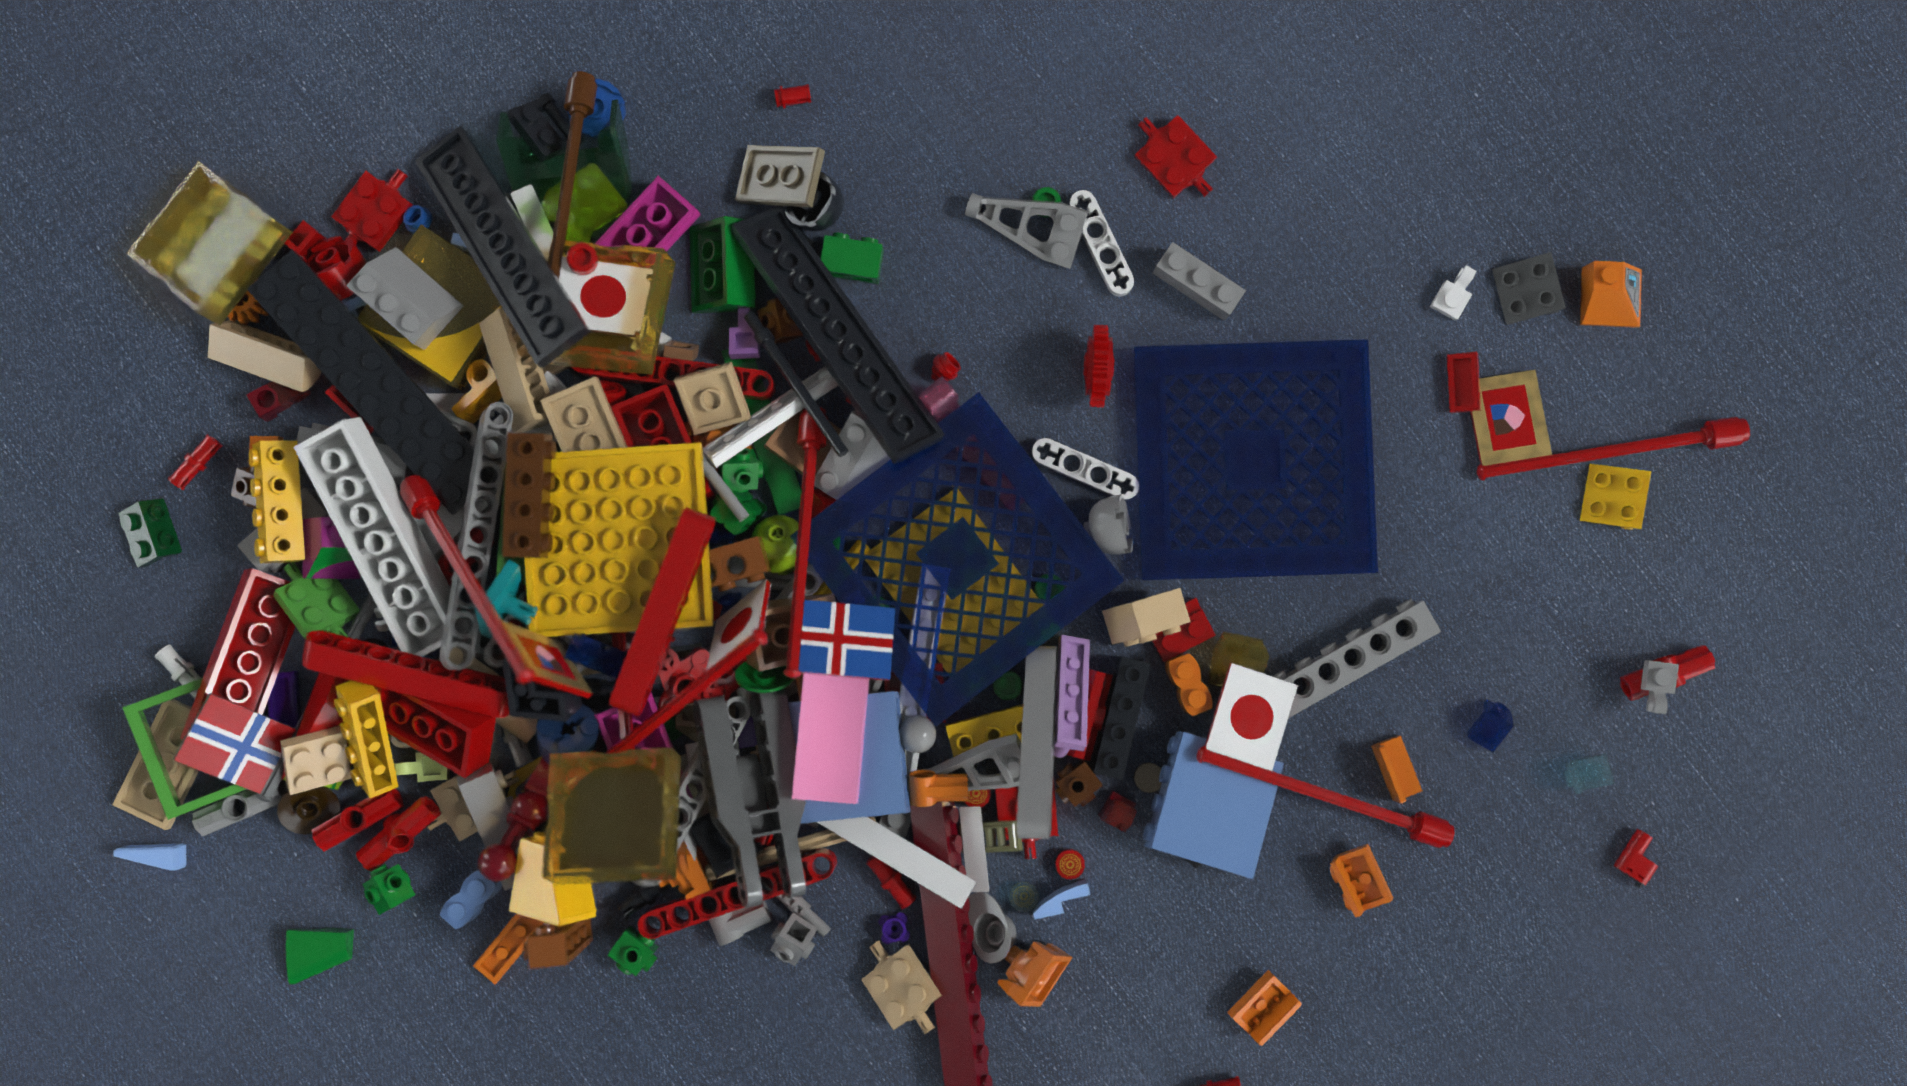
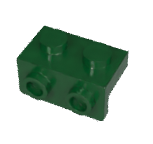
(149, 531)

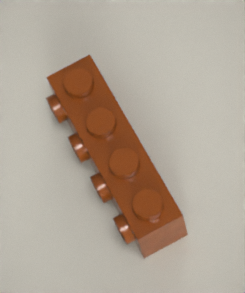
(557, 945)

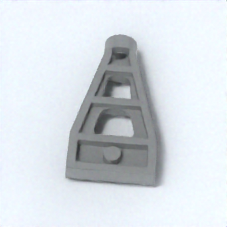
(1064, 235)
(1003, 750)

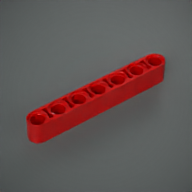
(747, 376)
(662, 611)
(405, 673)
(723, 896)

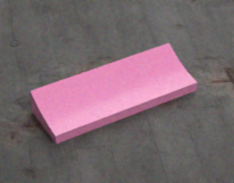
(830, 738)

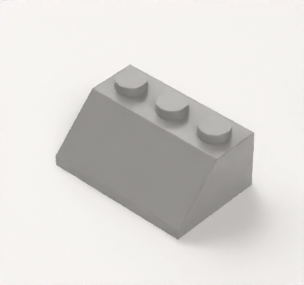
(405, 297)
(864, 457)

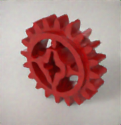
(1098, 366)

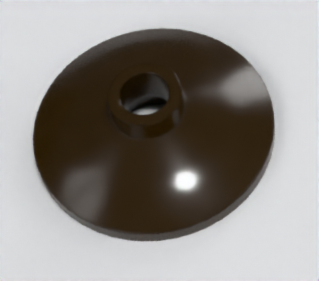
(302, 818)

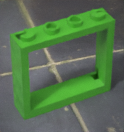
(153, 758)

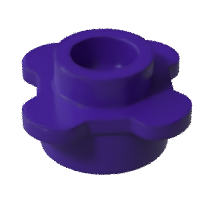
(893, 936)

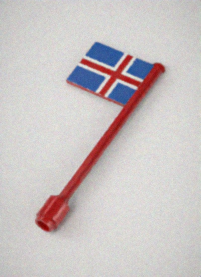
(823, 634)

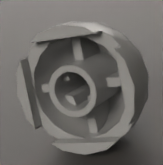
(1110, 525)

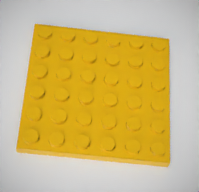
(611, 538)

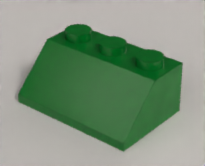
(719, 269)

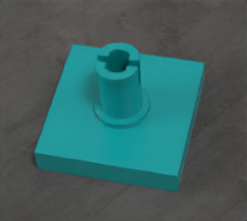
(504, 598)

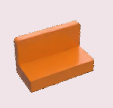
(1396, 768)

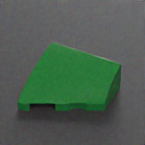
(316, 951)

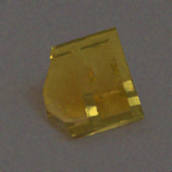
(1239, 650)

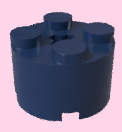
(582, 726)

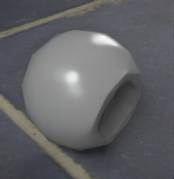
(917, 734)

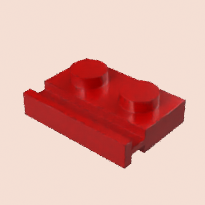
(1190, 635)

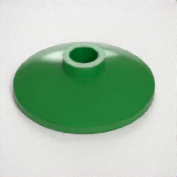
(763, 681)

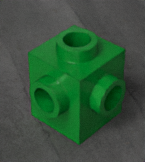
(742, 471)
(388, 888)
(627, 959)

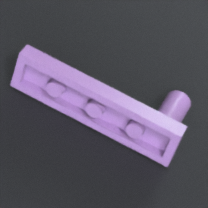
(1071, 695)

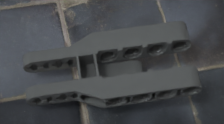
(738, 792)

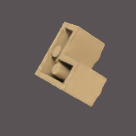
(1142, 618)

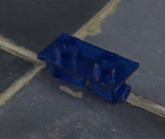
(595, 655)

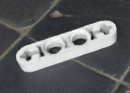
(1105, 241)
(1087, 463)

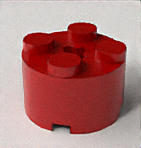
(336, 263)

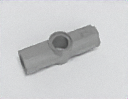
(225, 812)

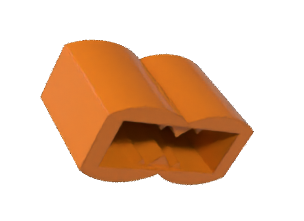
(1186, 676)

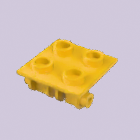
(1615, 496)

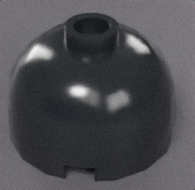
(825, 210)

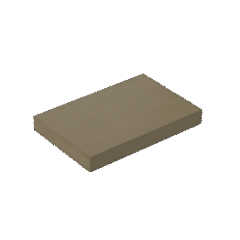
(780, 175)

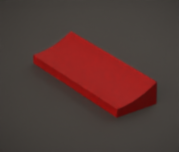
(248, 647)

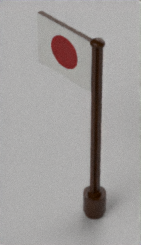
(613, 294)

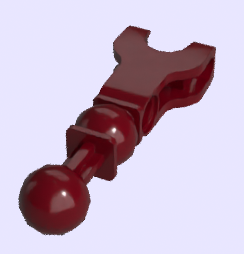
(526, 813)

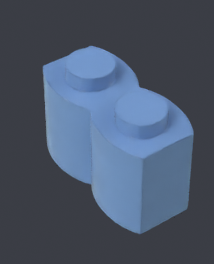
(470, 900)

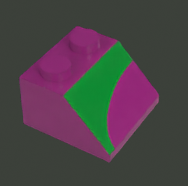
(325, 552)

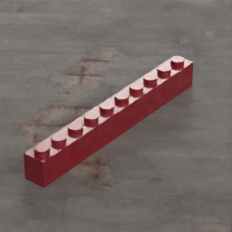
(951, 955)

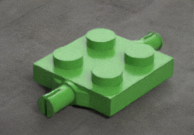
(315, 603)

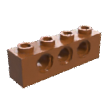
(754, 559)

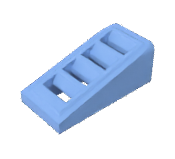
(163, 856)

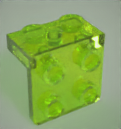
(592, 203)

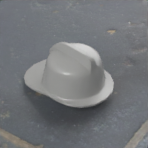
(992, 928)

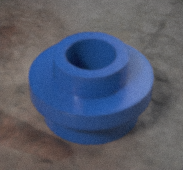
(417, 216)

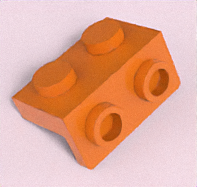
(1360, 880)
(1264, 1008)

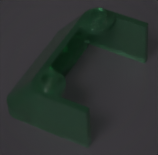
(526, 169)

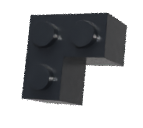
(537, 699)

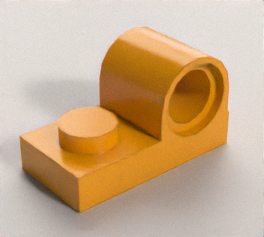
(483, 392)

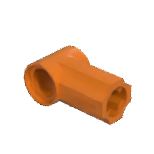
(928, 788)

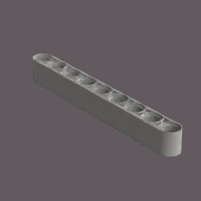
(485, 522)

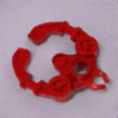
(691, 667)

